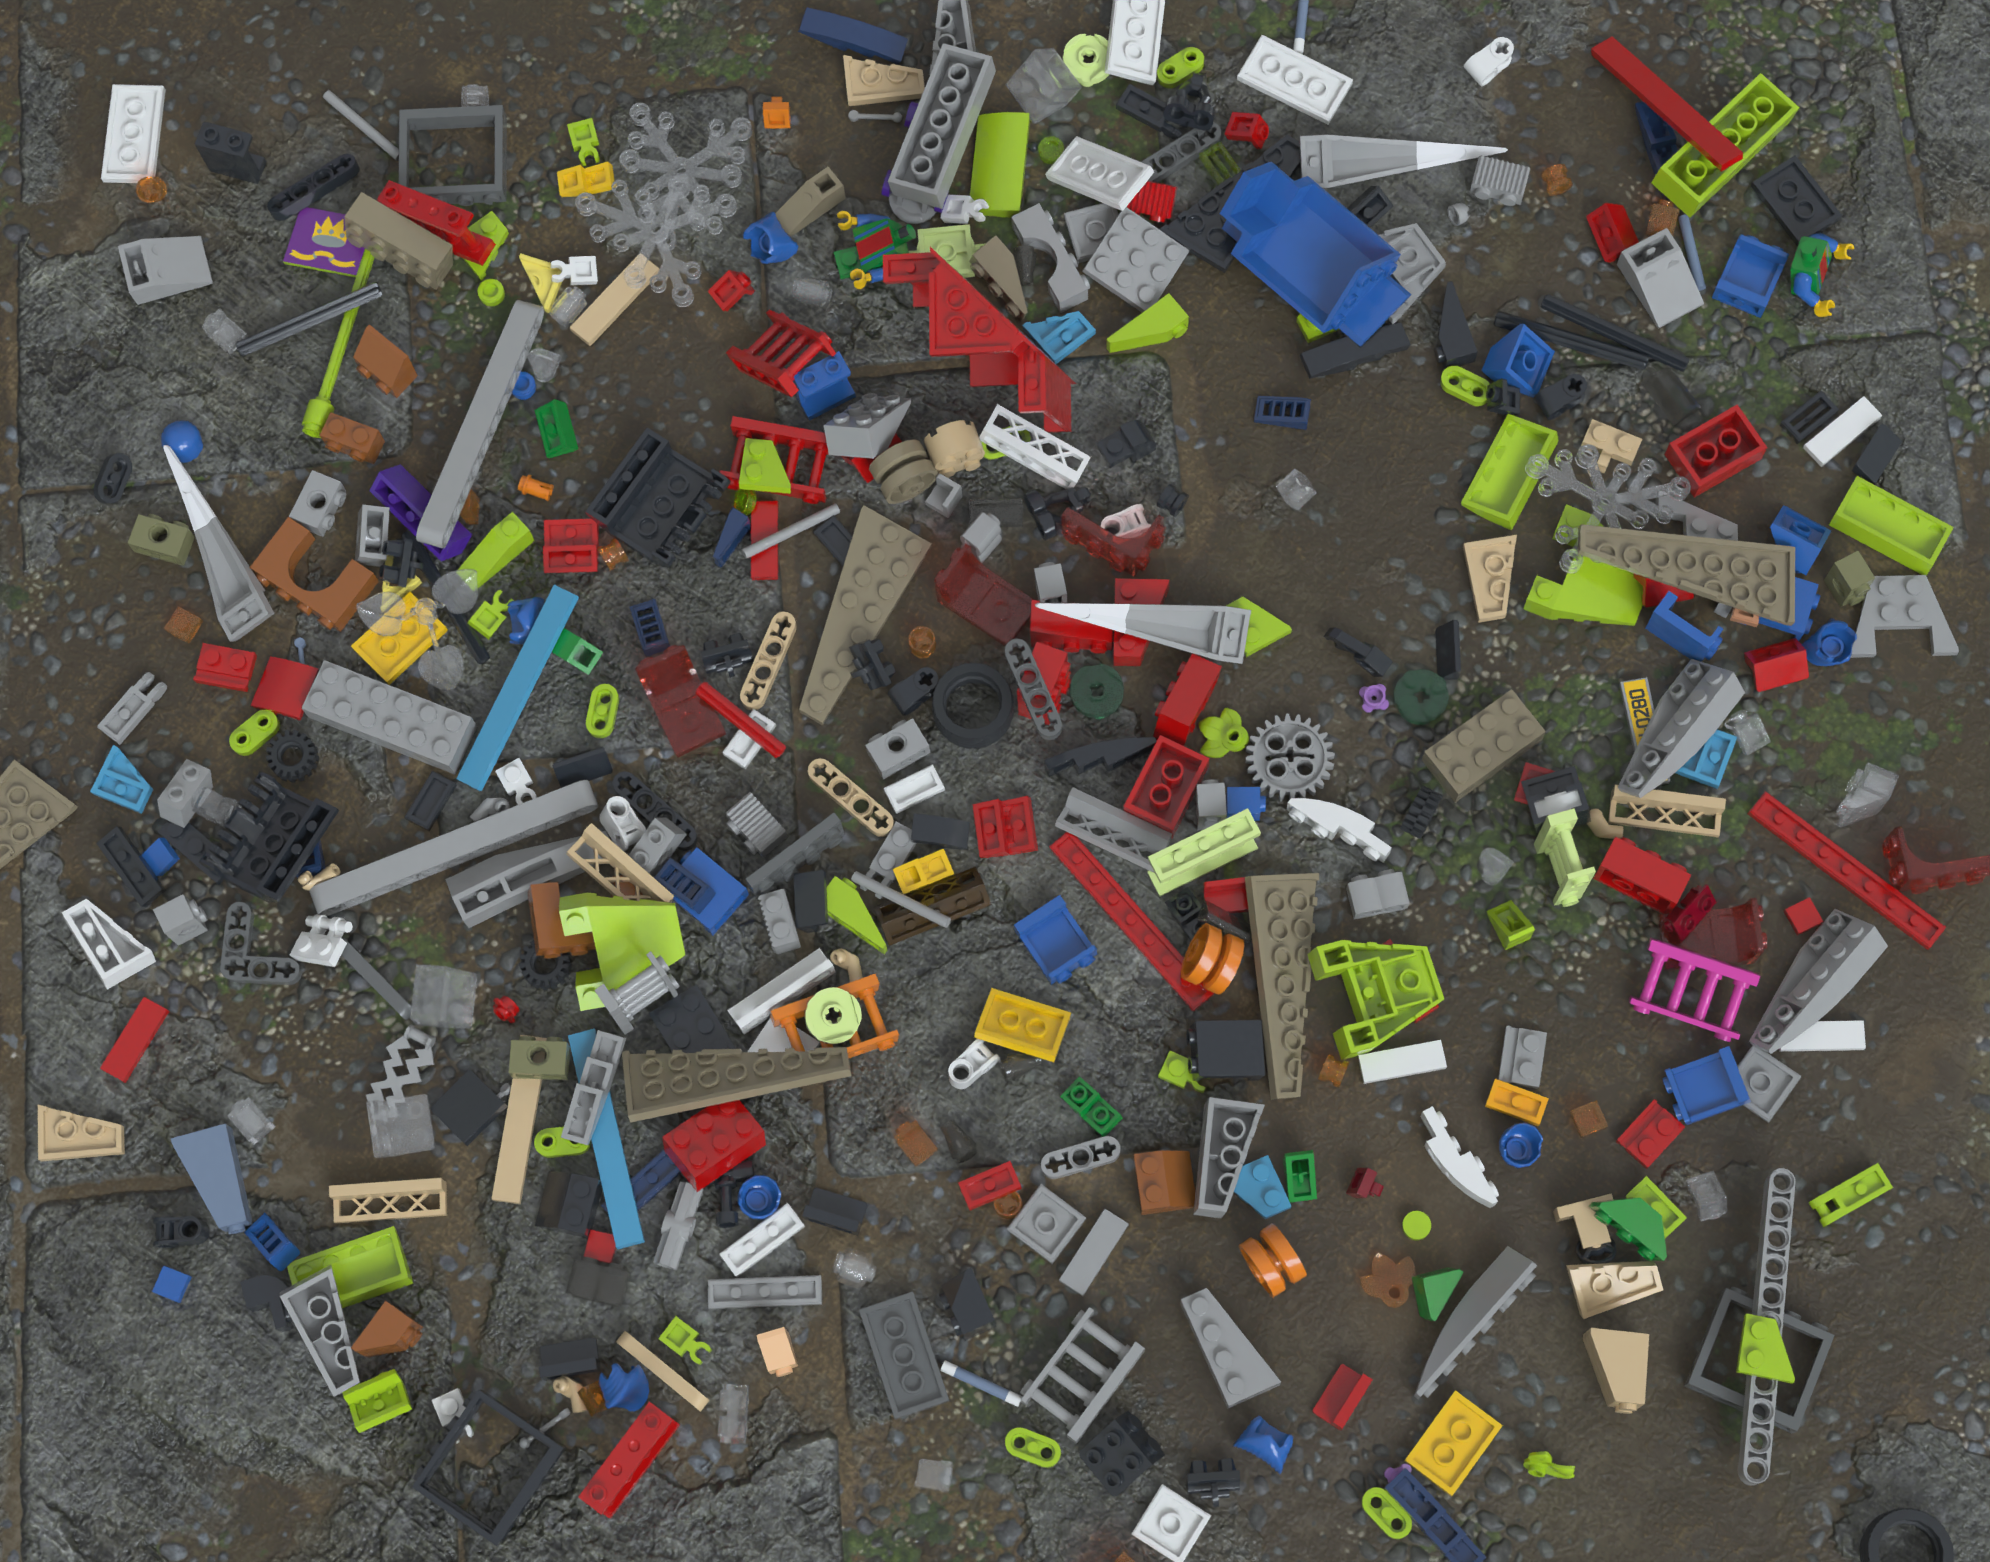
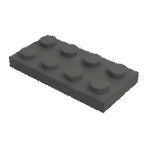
(803, 851)
(904, 1355)

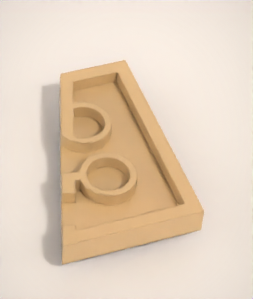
(881, 83)
(1489, 573)
(76, 1136)
(1612, 1284)

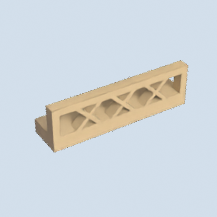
(1670, 801)
(621, 863)
(388, 1189)

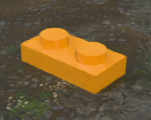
(1516, 1102)

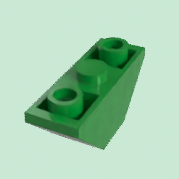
(1634, 1223)

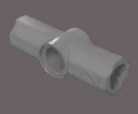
(678, 1226)

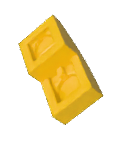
(581, 180)
(923, 871)

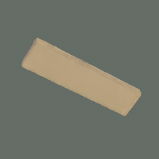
(610, 305)

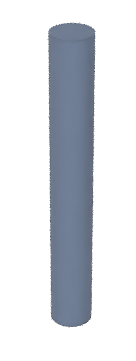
(1691, 251)

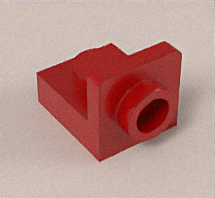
(1248, 128)
(731, 289)

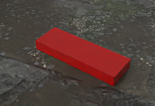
(763, 524)
(134, 1039)

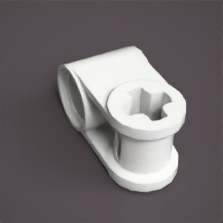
(1487, 63)
(1128, 522)
(626, 827)
(976, 1060)

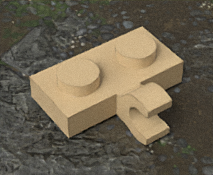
(1611, 444)

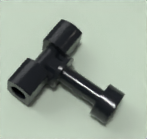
(725, 1183)

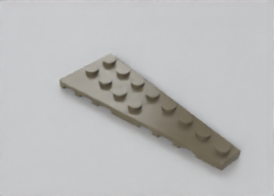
(1731, 572)
(871, 584)
(27, 810)
(1281, 939)
(689, 1081)

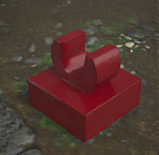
(1363, 1184)

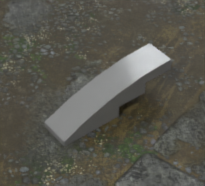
(593, 1088)

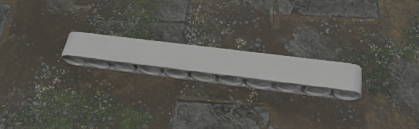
(480, 424)
(453, 848)
(1777, 1285)

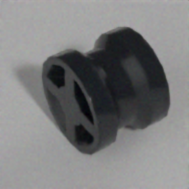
(1172, 500)

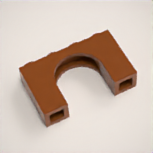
(331, 605)
(547, 924)

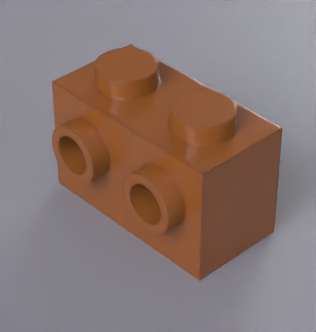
(352, 438)

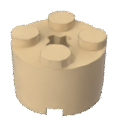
(955, 448)

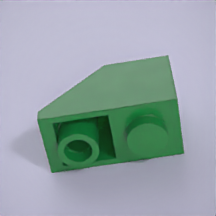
(576, 651)

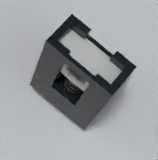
(1555, 794)

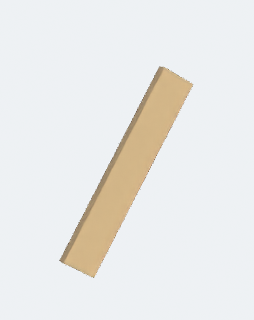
(517, 1136)

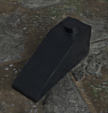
(1454, 340)

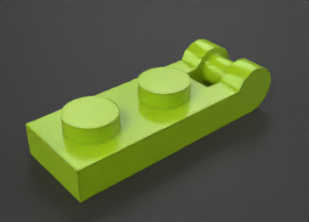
(1851, 1194)

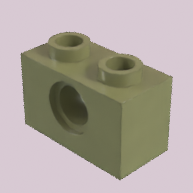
(172, 549)
(1849, 579)
(552, 1068)

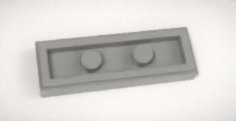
(1093, 1252)

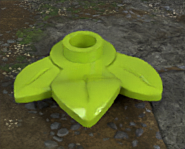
(1219, 732)
(1541, 1463)

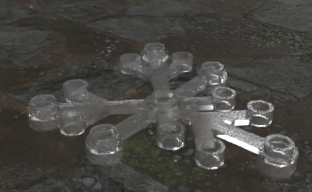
(658, 138)
(627, 219)
(1566, 480)

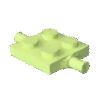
(952, 244)

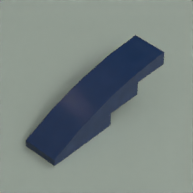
(852, 34)
(1657, 137)
(1433, 1519)

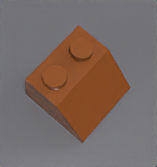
(383, 363)
(1164, 1181)
(388, 1333)

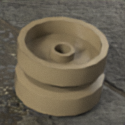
(903, 471)

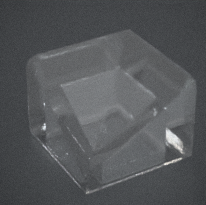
(1296, 489)

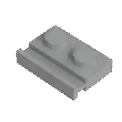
(1522, 1057)

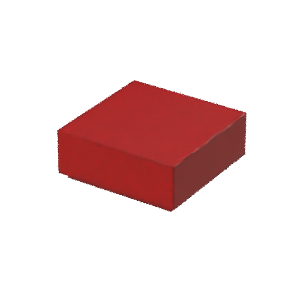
(1803, 916)
(600, 1246)

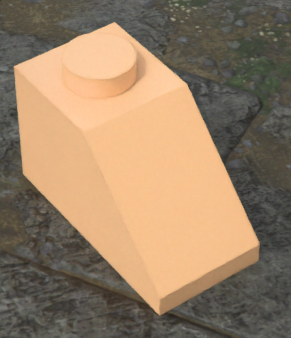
(778, 1351)

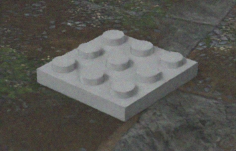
(1135, 260)

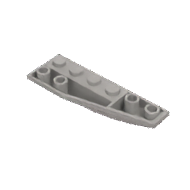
(1681, 725)
(506, 877)
(1819, 978)
(1474, 1314)

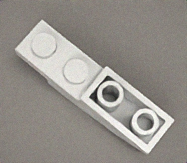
(1331, 818)
(1461, 1170)

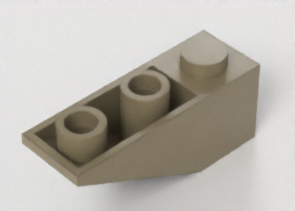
(811, 201)
(999, 270)

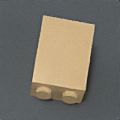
(1620, 1366)

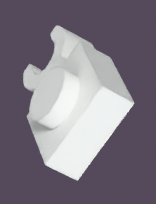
(961, 207)
(580, 270)
(515, 780)
(450, 1405)

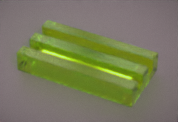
(1210, 167)

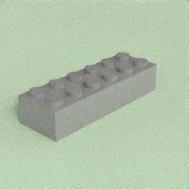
(942, 125)
(389, 717)

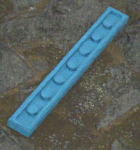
(517, 687)
(610, 1157)

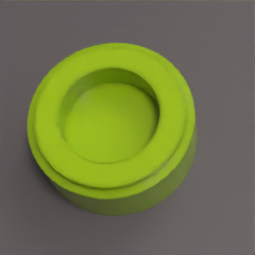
(491, 292)
(1416, 1225)

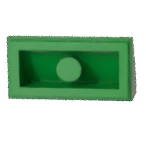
(556, 428)

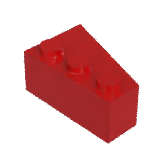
(1067, 632)
(1127, 648)
(1186, 699)

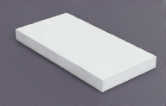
(1135, 39)
(1294, 79)
(133, 133)
(1099, 173)

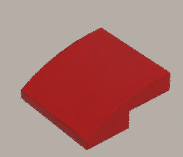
(570, 546)
(284, 687)
(1005, 827)

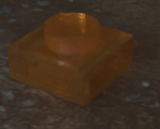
(183, 624)
(1588, 1119)
(593, 1398)

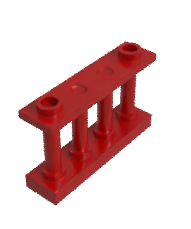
(440, 219)
(770, 372)
(796, 440)
(629, 1460)

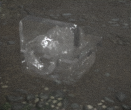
(223, 331)
(1748, 730)
(1708, 1196)

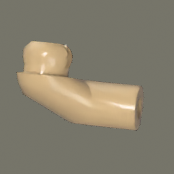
(1601, 828)
(309, 881)
(848, 962)
(569, 1388)

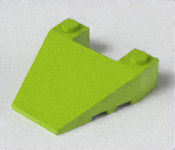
(1591, 593)
(622, 938)
(1384, 985)

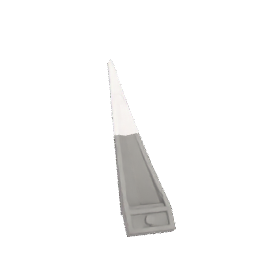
(1349, 159)
(234, 587)
(1199, 629)

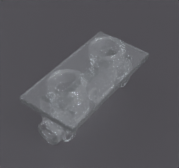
(735, 1401)

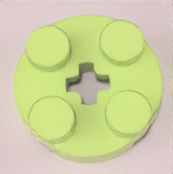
(1081, 45)
(840, 1001)

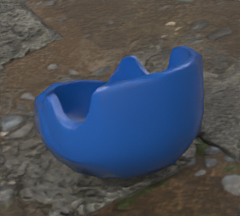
(183, 439)
(1520, 1145)
(759, 1197)

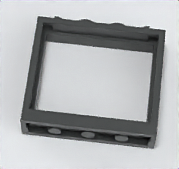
(458, 118)
(1736, 1400)

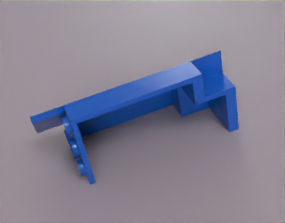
(1313, 252)

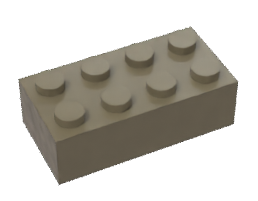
(398, 241)
(1483, 745)

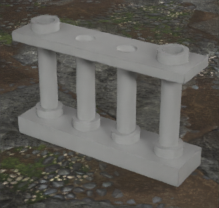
(638, 992)
(1109, 1377)

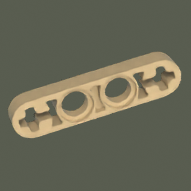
(772, 662)
(848, 800)
(662, 1371)

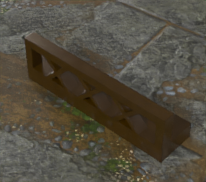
(955, 902)

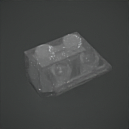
(1043, 84)
(1868, 794)
(443, 997)

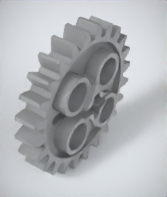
(1287, 733)

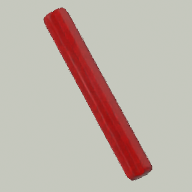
(740, 719)

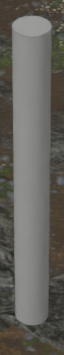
(364, 126)
(790, 531)
(901, 899)

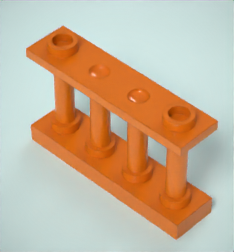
(862, 988)

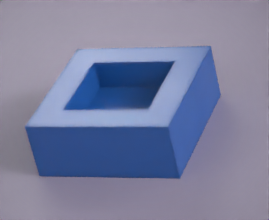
(160, 856)
(171, 1284)

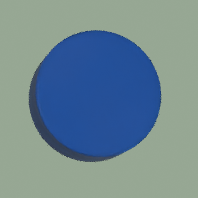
(524, 387)

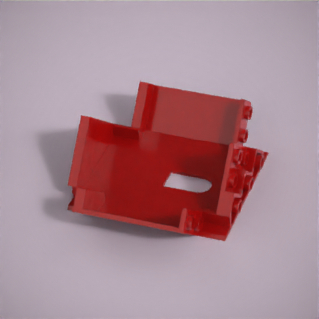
(969, 324)

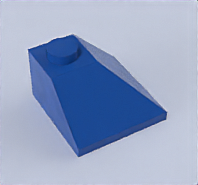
(1520, 360)
(1802, 533)

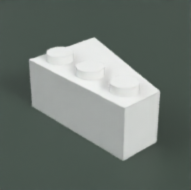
(107, 946)

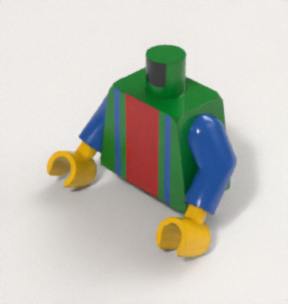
(875, 237)
(1811, 267)

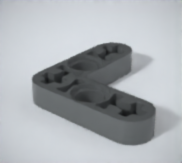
(242, 955)

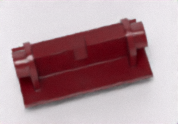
(1697, 905)

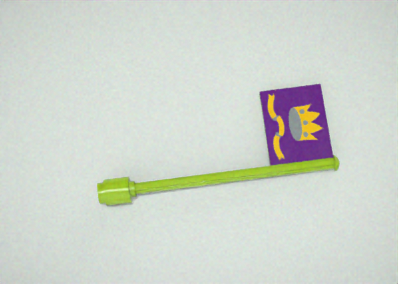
(322, 245)

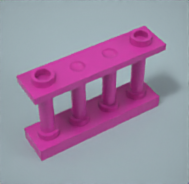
(1714, 969)

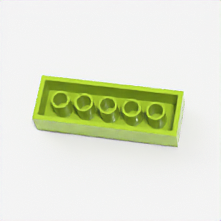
(1748, 123)

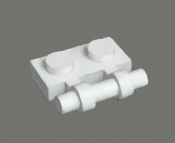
(321, 948)

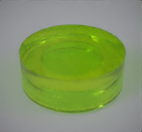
(1050, 149)
(745, 501)

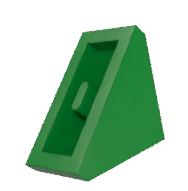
(1300, 1175)
(1434, 1290)

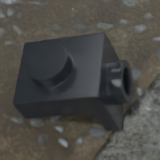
(1503, 398)

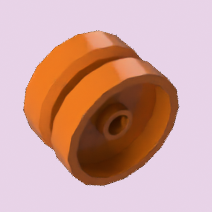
(1212, 958)
(1272, 1260)

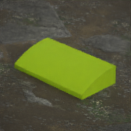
(1000, 162)
(1501, 481)
(1891, 526)
(360, 1267)

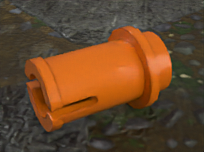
(535, 487)

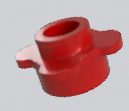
(505, 1009)

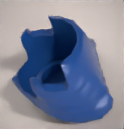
(770, 240)
(523, 616)
(1830, 644)
(625, 1389)
(1265, 1443)

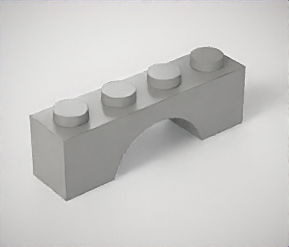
(1035, 229)

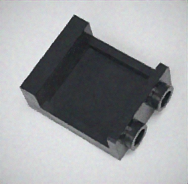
(228, 153)
(1226, 1049)

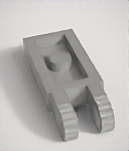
(131, 708)
(892, 854)

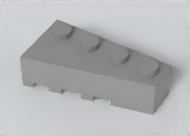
(953, 27)
(1223, 1150)
(322, 1325)
(1228, 1353)

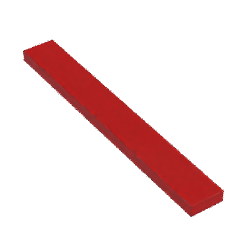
(1667, 104)
(1847, 870)
(1128, 917)

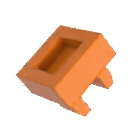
(776, 114)

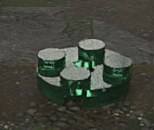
(1096, 676)
(1434, 688)

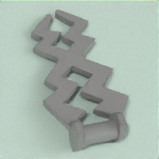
(394, 1082)

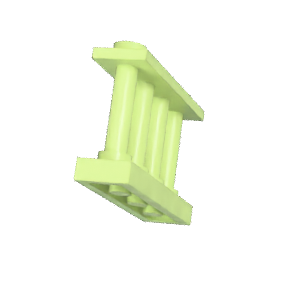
(1557, 842)
(1203, 852)

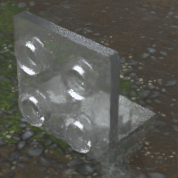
(400, 1126)

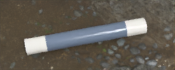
(1301, 26)
(981, 1383)

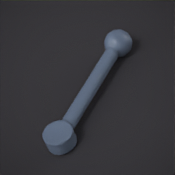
(300, 644)

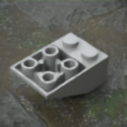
(164, 267)
(1660, 278)
(866, 426)

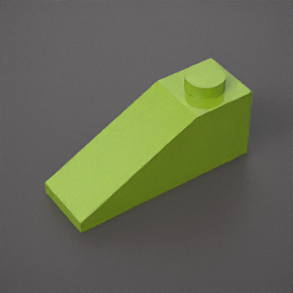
(1151, 327)
(498, 548)
(849, 910)

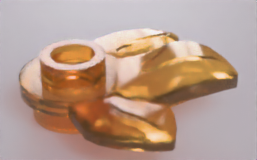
(1388, 1276)

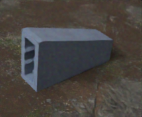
(216, 1172)

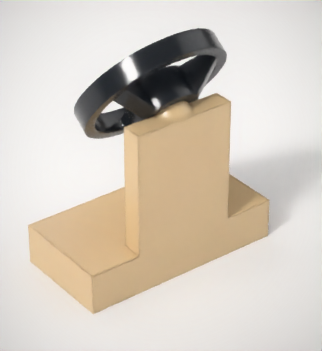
(1591, 1231)

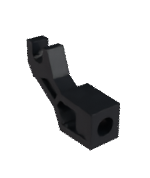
(1365, 654)

